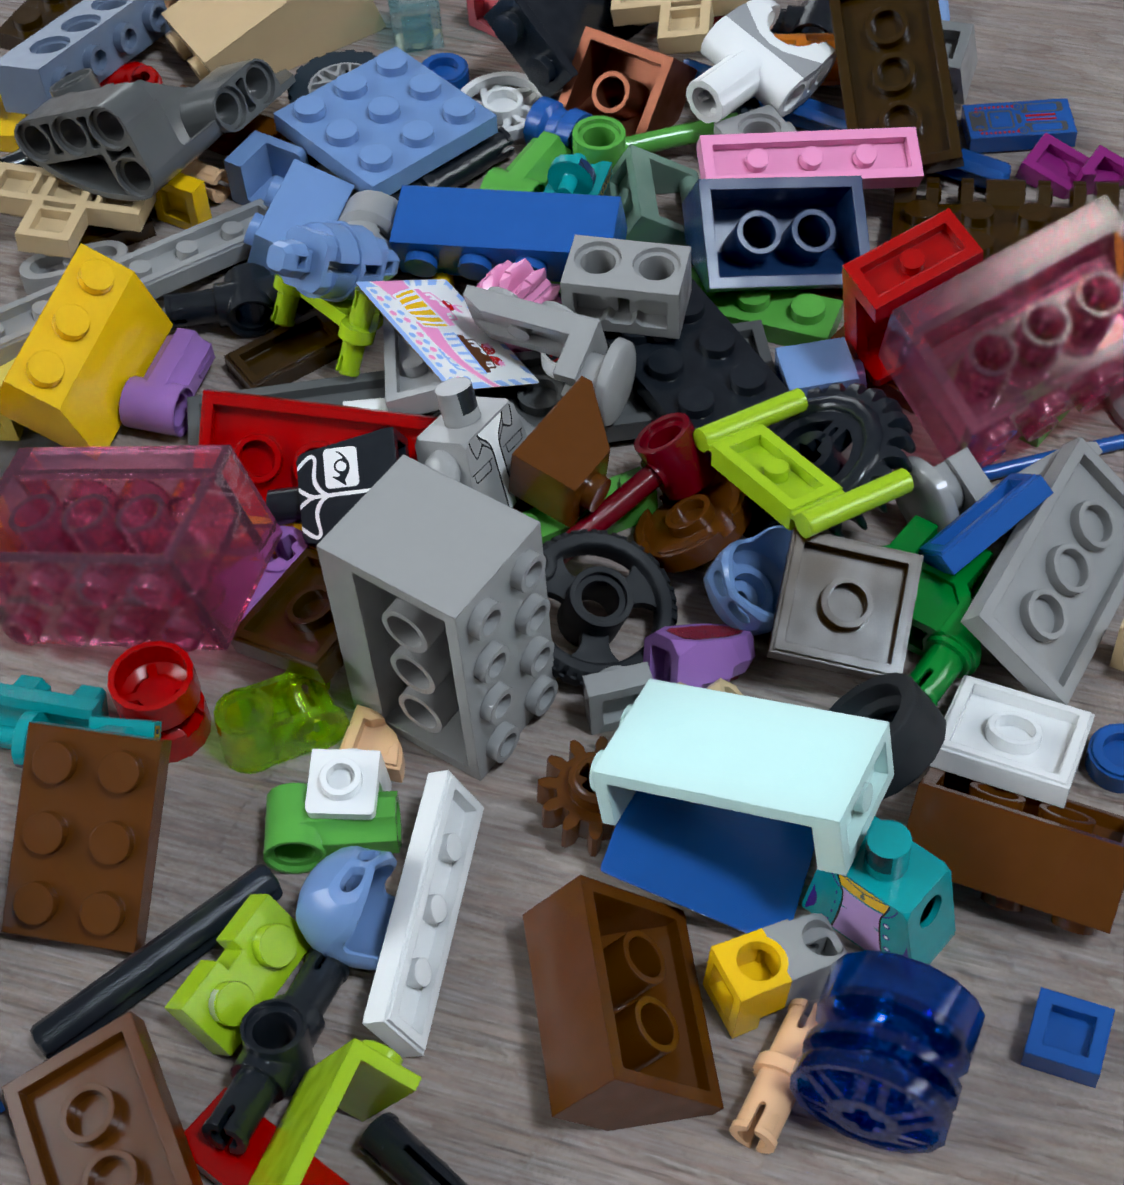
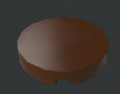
(695, 528)

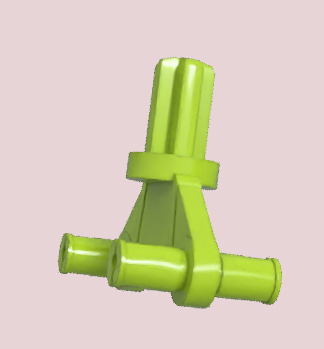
(356, 317)

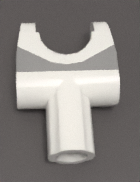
(756, 65)

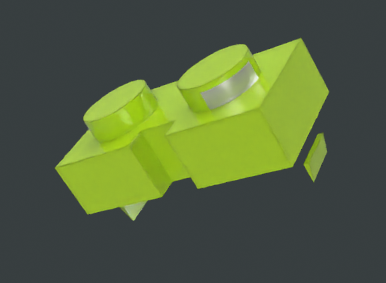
(258, 958)

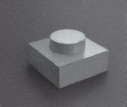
(611, 692)

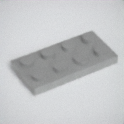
(1056, 578)

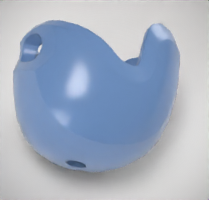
(747, 580)
(346, 905)

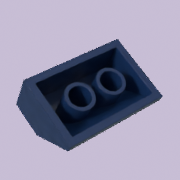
(775, 231)

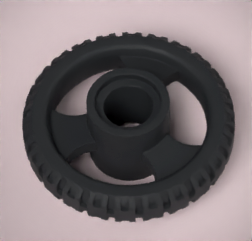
(644, 588)

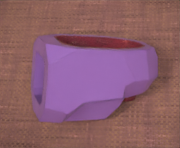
(698, 653)

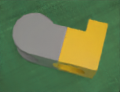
(769, 969)

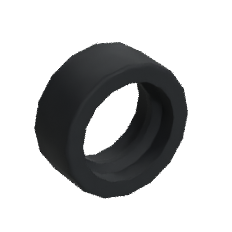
(913, 719)

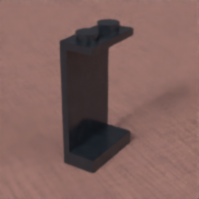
(548, 33)

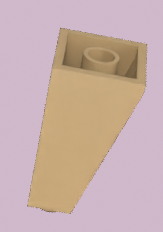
(270, 30)

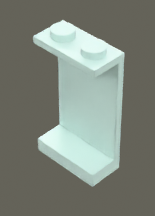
(751, 760)

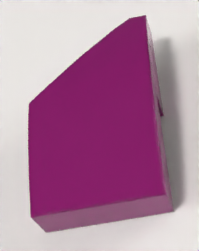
(1063, 165)

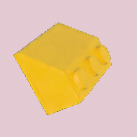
(83, 351)

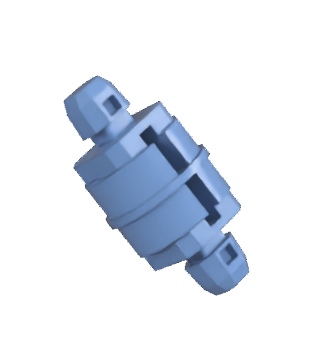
(330, 258)

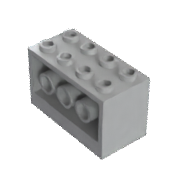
(442, 614)

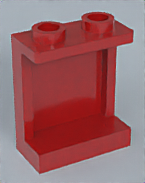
(897, 274)

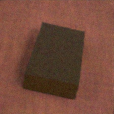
(286, 352)

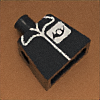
(334, 481)

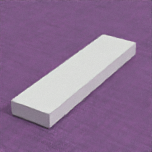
(424, 916)

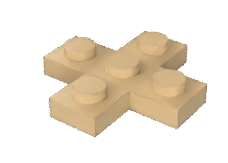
(681, 22)
(59, 212)

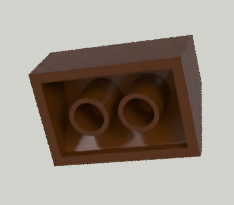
(1024, 849)
(619, 1009)

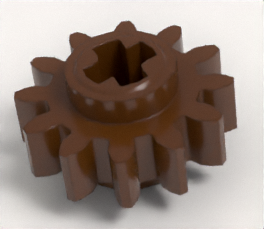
(571, 801)

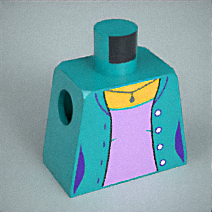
(891, 898)

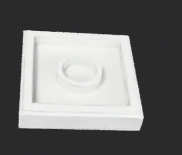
(1013, 740)

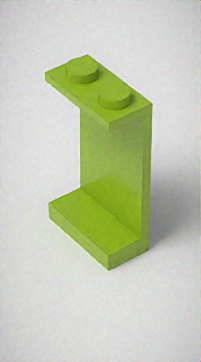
(356, 1079)

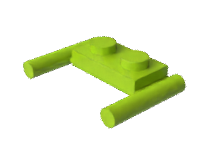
(781, 477)

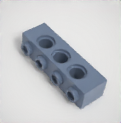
(88, 35)

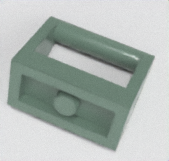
(637, 180)

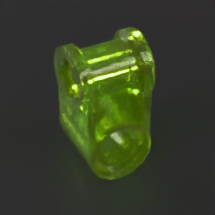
(276, 722)

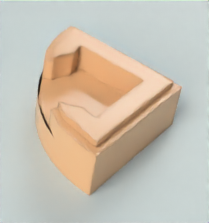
(371, 732)

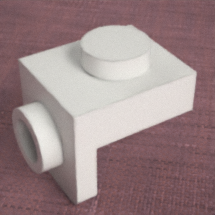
(345, 783)

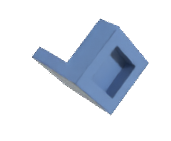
(256, 163)

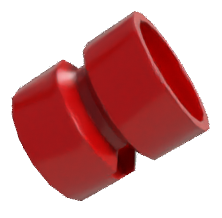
(162, 685)

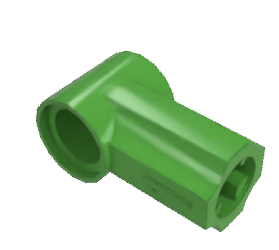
(529, 168)
(299, 843)

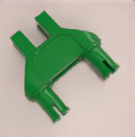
(940, 604)

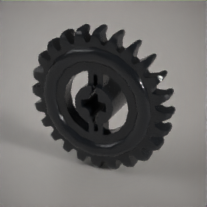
(834, 422)

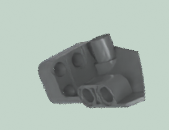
(141, 134)

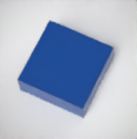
(1068, 1037)

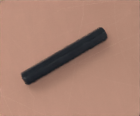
(149, 965)

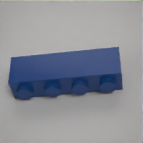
(477, 229)

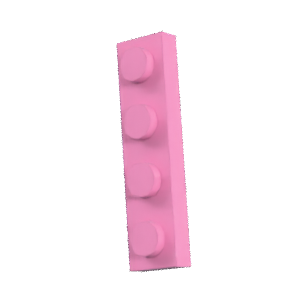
(876, 154)

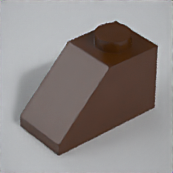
(564, 458)

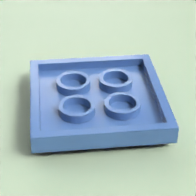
(385, 123)

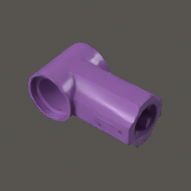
(160, 397)

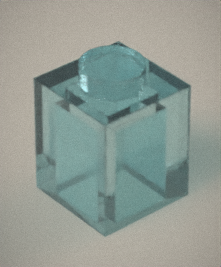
(416, 24)

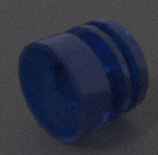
(888, 1052)

